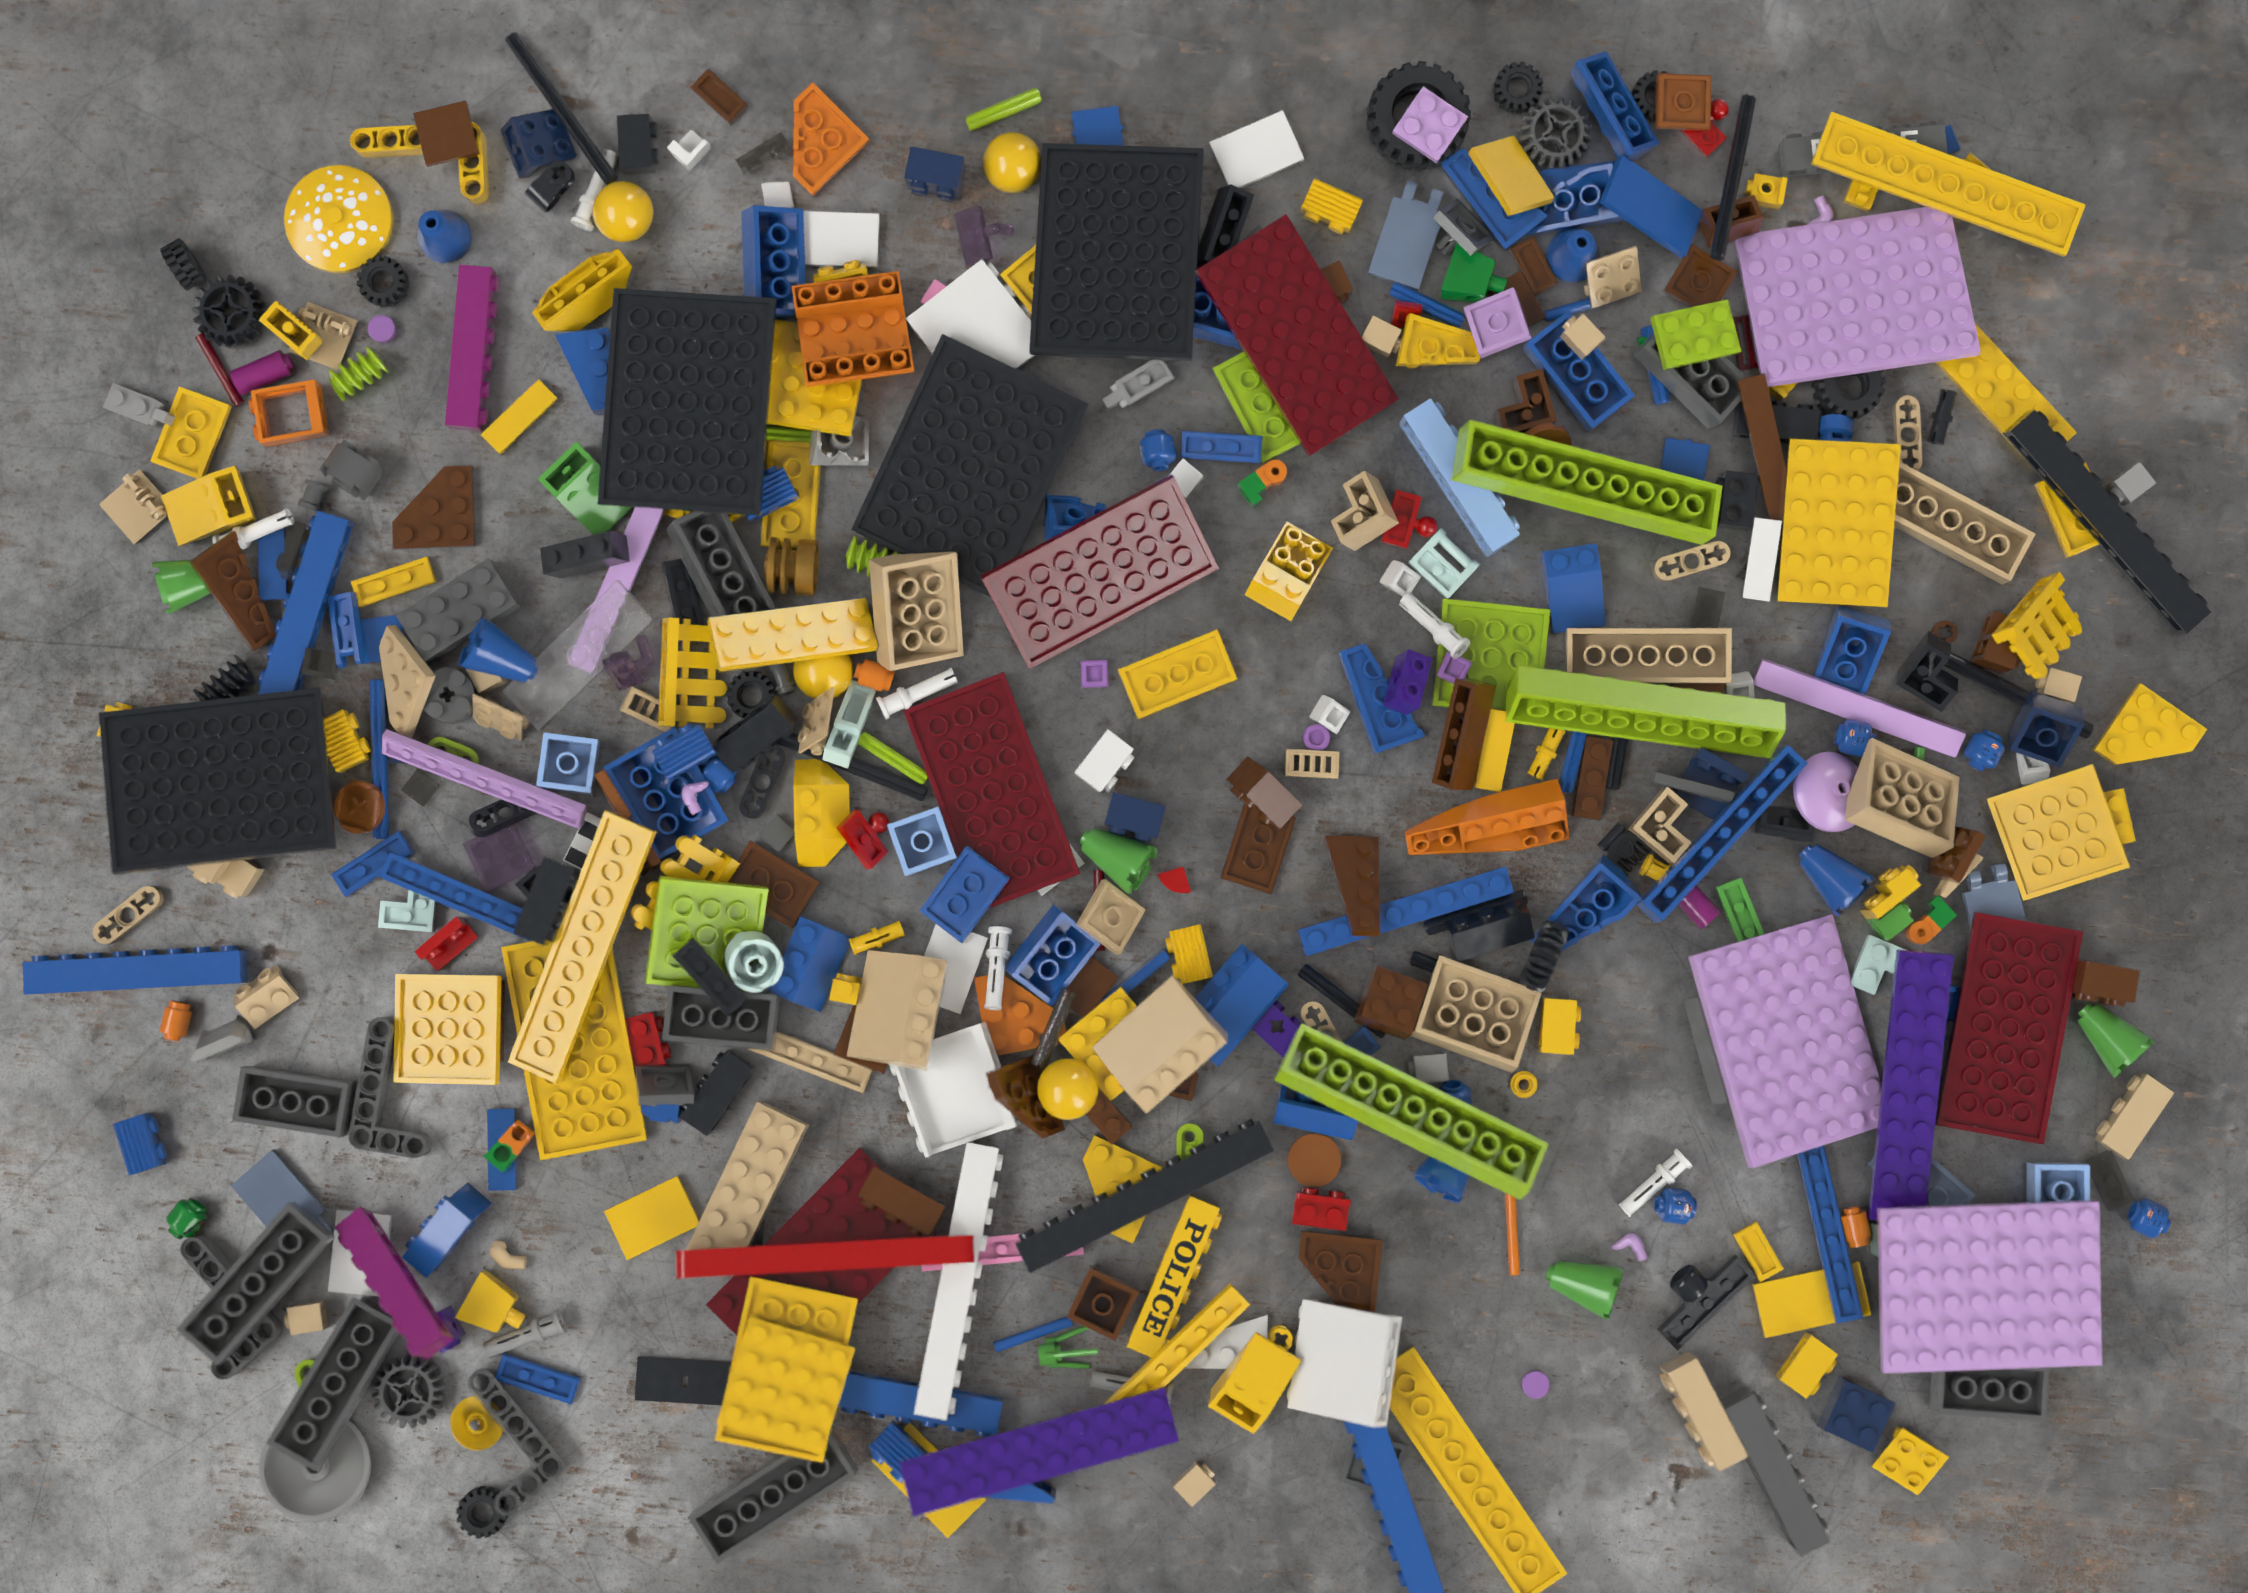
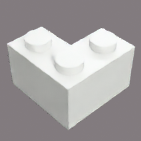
(1104, 762)

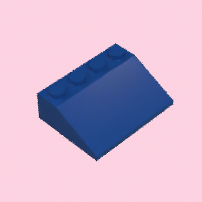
(659, 802)

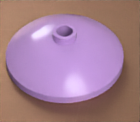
(1818, 793)

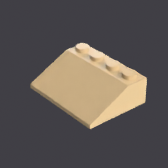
(916, 608)
(1904, 799)
(897, 1009)
(1476, 1014)
(1160, 1043)

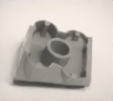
(841, 449)
(222, 1040)

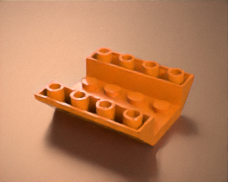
(852, 329)

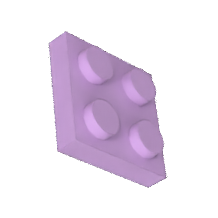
(1429, 124)
(1497, 322)

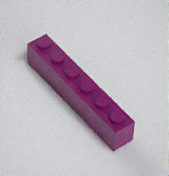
(471, 347)
(393, 1283)

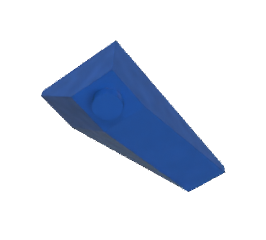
(1066, 512)
(1595, 901)

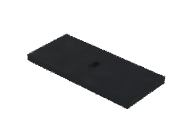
(662, 1380)

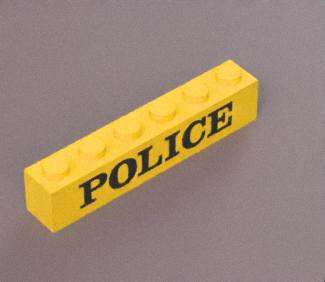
(1173, 1276)

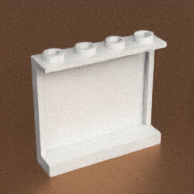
(978, 314)
(953, 1097)
(1344, 1363)

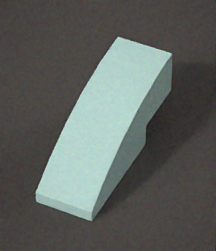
(848, 725)

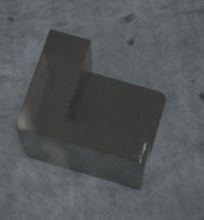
(319, 664)

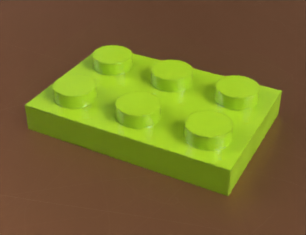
(1695, 334)

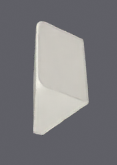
(777, 194)
(1186, 477)
(1400, 578)
(1741, 684)
(1329, 714)
(2031, 769)

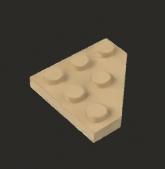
(405, 680)

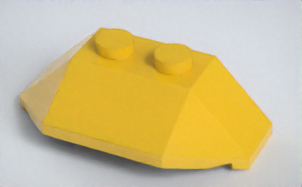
(583, 292)
(819, 807)

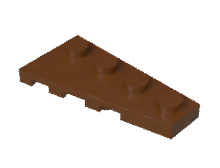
(229, 581)
(1357, 875)

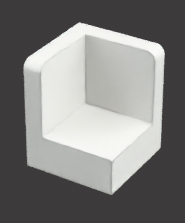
(689, 149)

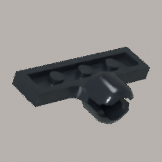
(1702, 1298)

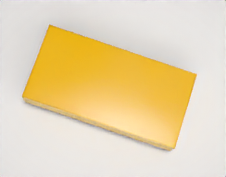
(1757, 1251)

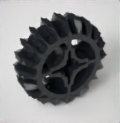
(228, 289)
(1544, 956)

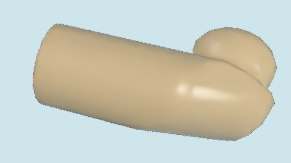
(504, 1259)

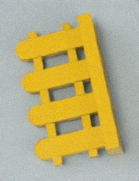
(2025, 621)
(671, 685)
(716, 867)

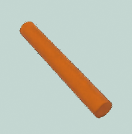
(1512, 1235)

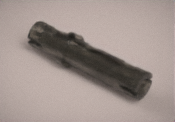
(1054, 1026)

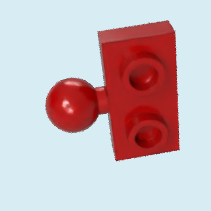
(1709, 140)
(1406, 508)
(862, 836)

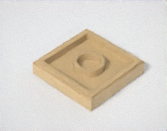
(1110, 917)

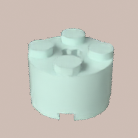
(759, 974)

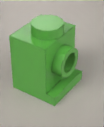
(1892, 921)

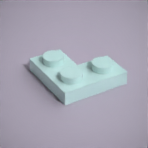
(414, 915)
(1872, 962)

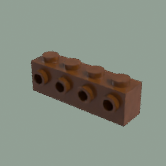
(1463, 734)

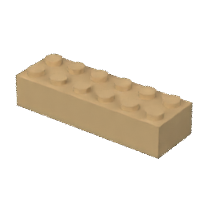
(1959, 526)
(1651, 654)
(750, 1179)

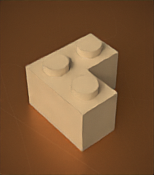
(1368, 516)
(1655, 827)
(235, 876)

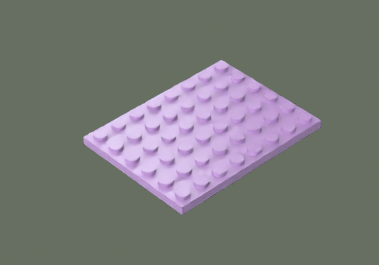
(1856, 296)
(1789, 1040)
(1989, 1286)

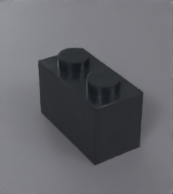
(636, 144)

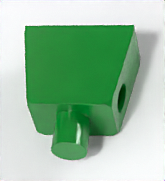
(1471, 277)

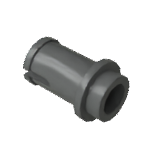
(782, 679)

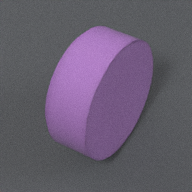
(382, 329)
(1316, 737)
(1535, 1384)

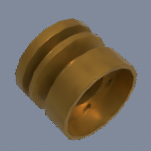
(792, 566)

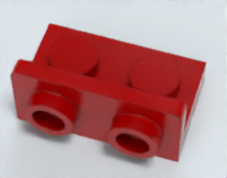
(447, 943)
(646, 1040)
(1320, 1209)

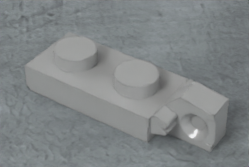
(1138, 384)
(136, 406)

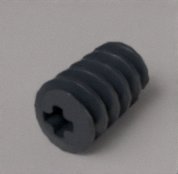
(228, 683)

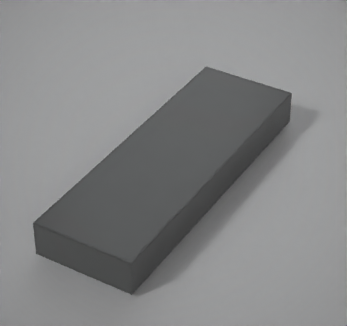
(1691, 787)

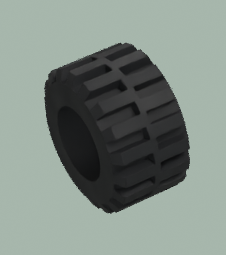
(1836, 404)

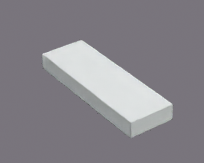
(1761, 559)

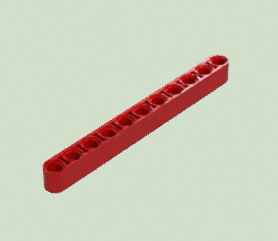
(824, 1256)

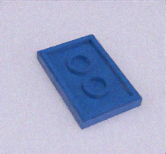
(964, 894)

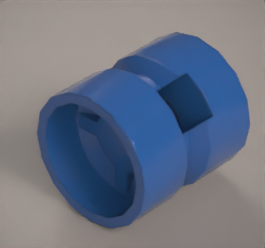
(1835, 427)

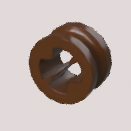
(1952, 629)

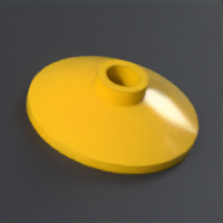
(472, 1411)

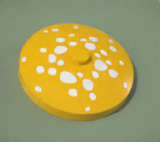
(338, 218)

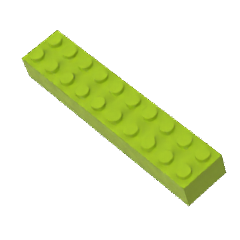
(1586, 482)
(1645, 711)
(1411, 1111)

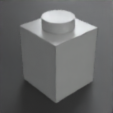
(2131, 483)
(1429, 1067)

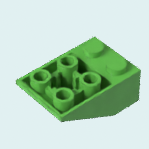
(575, 484)

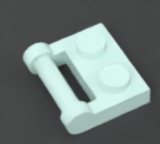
(1437, 569)

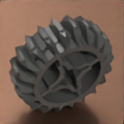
(1575, 121)
(418, 1396)

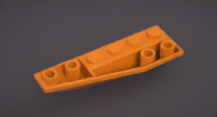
(1495, 823)

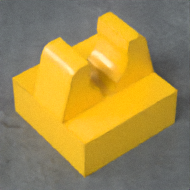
(1860, 195)

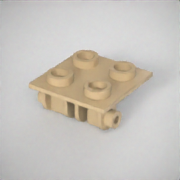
(1613, 277)
(332, 328)
(135, 506)
(490, 714)
(816, 723)

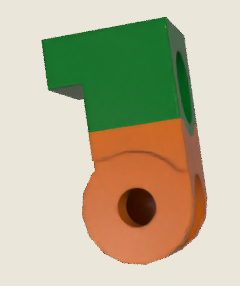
(1268, 475)
(1931, 922)
(509, 1146)

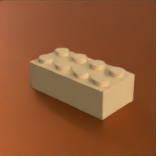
(1703, 1411)

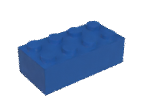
(1586, 386)

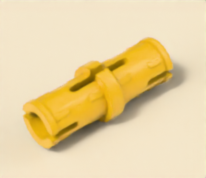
(1546, 753)
(862, 942)

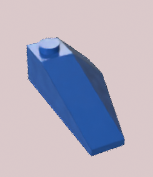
(1577, 202)

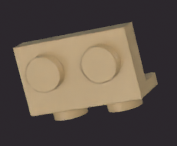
(264, 996)

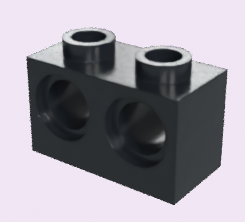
(1742, 502)

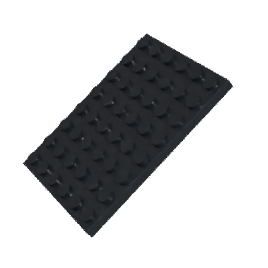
(1116, 251)
(687, 401)
(970, 462)
(217, 781)

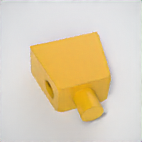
(490, 1304)

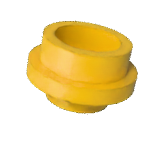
(1532, 1084)

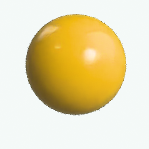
(1012, 162)
(623, 211)
(821, 674)
(1067, 1089)

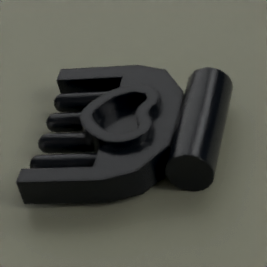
(1622, 846)

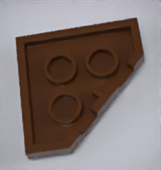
(439, 514)
(1016, 1090)
(1343, 1267)

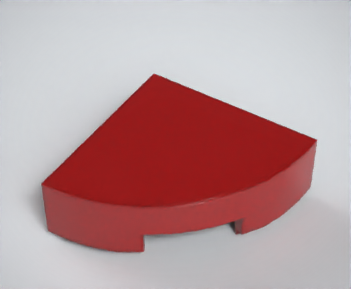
(1401, 310)
(1175, 880)

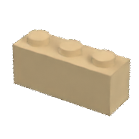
(2133, 1115)

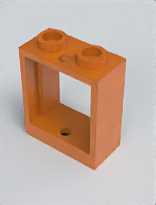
(315, 405)

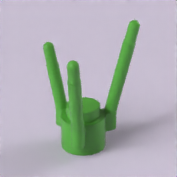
(1052, 1354)

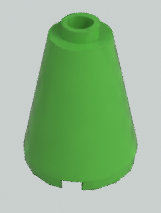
(178, 584)
(1119, 857)
(2113, 1038)
(1587, 1284)

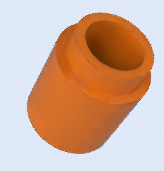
(873, 675)
(175, 1020)
(1856, 1227)

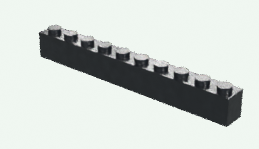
(2107, 522)
(1143, 1196)

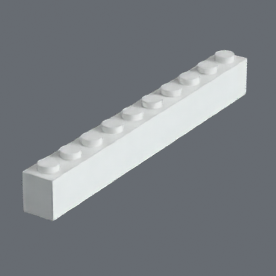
(956, 1284)

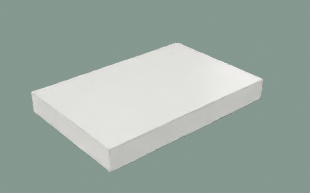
(1257, 150)
(841, 237)
(962, 964)
(343, 1274)

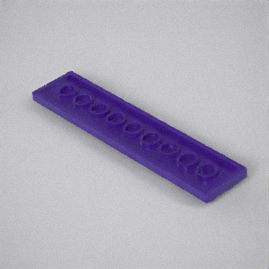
(1910, 1080)
(1038, 1451)

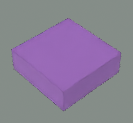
(1453, 668)
(1094, 673)

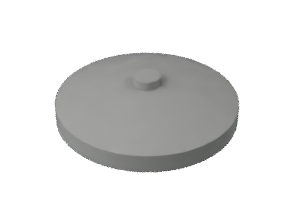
(315, 1494)

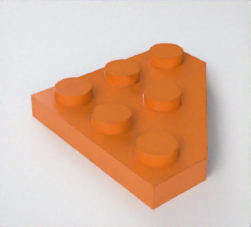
(821, 139)
(1018, 1022)

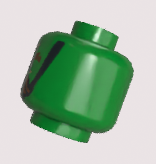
(186, 1218)

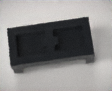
(1784, 824)

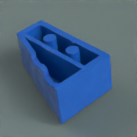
(588, 358)
(444, 1229)

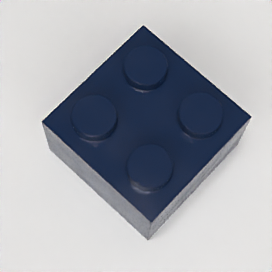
(935, 174)
(2046, 729)
(1134, 816)
(1856, 1414)

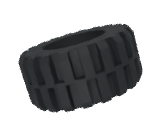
(1400, 84)

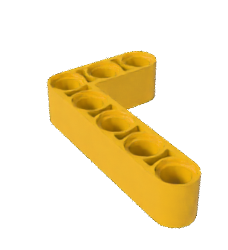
(405, 147)

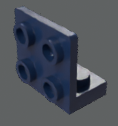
(537, 141)
(1713, 771)

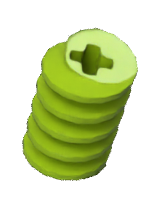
(356, 373)
(861, 554)

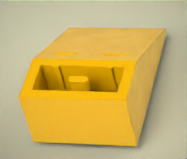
(208, 506)
(1288, 571)
(1253, 1382)

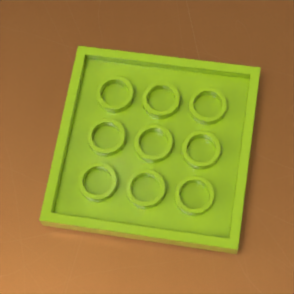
(1255, 406)
(1499, 643)
(702, 911)

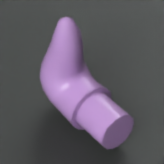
(1824, 209)
(689, 797)
(1635, 1243)

